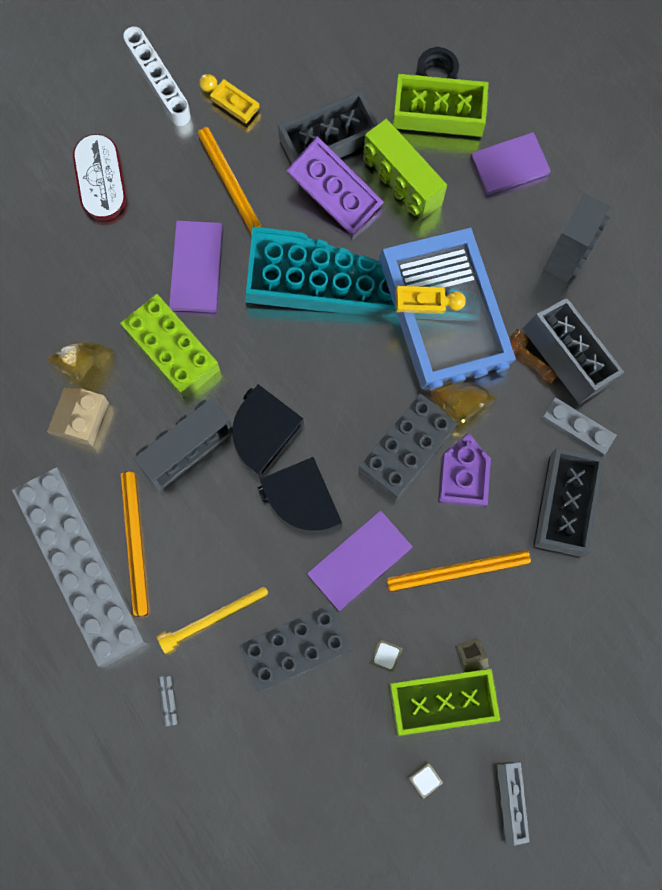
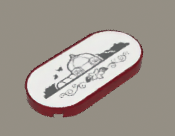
(99, 177)

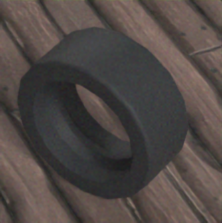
(438, 54)

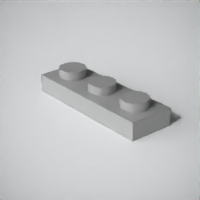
(579, 427)
(513, 803)

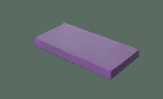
(334, 186)
(196, 266)
(359, 560)

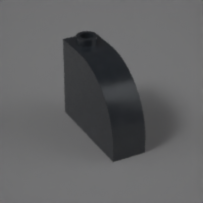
(263, 429)
(301, 498)

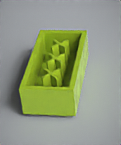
(440, 105)
(404, 169)
(170, 346)
(444, 702)

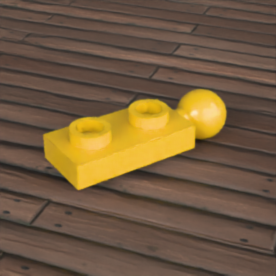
(229, 98)
(427, 300)

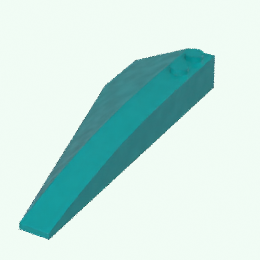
(313, 275)

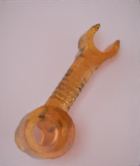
(519, 341)

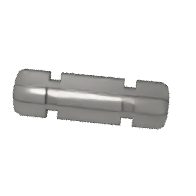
(167, 700)

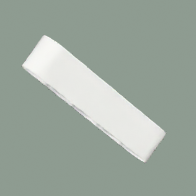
(153, 67)

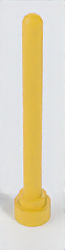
(169, 640)

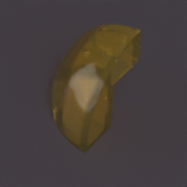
(79, 357)
(464, 398)

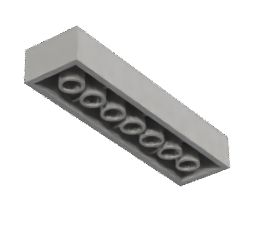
(80, 567)

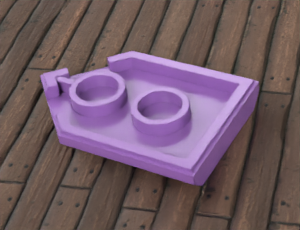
(465, 473)

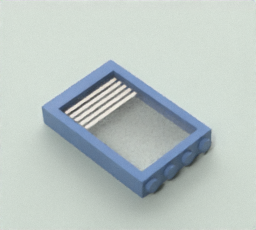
(458, 341)

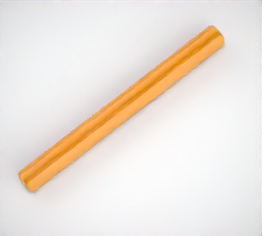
(228, 178)
(133, 543)
(458, 570)

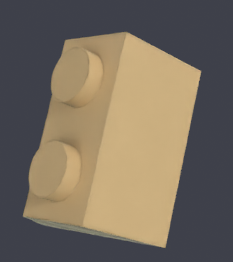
(78, 415)

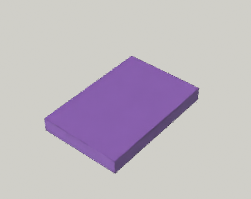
(510, 163)

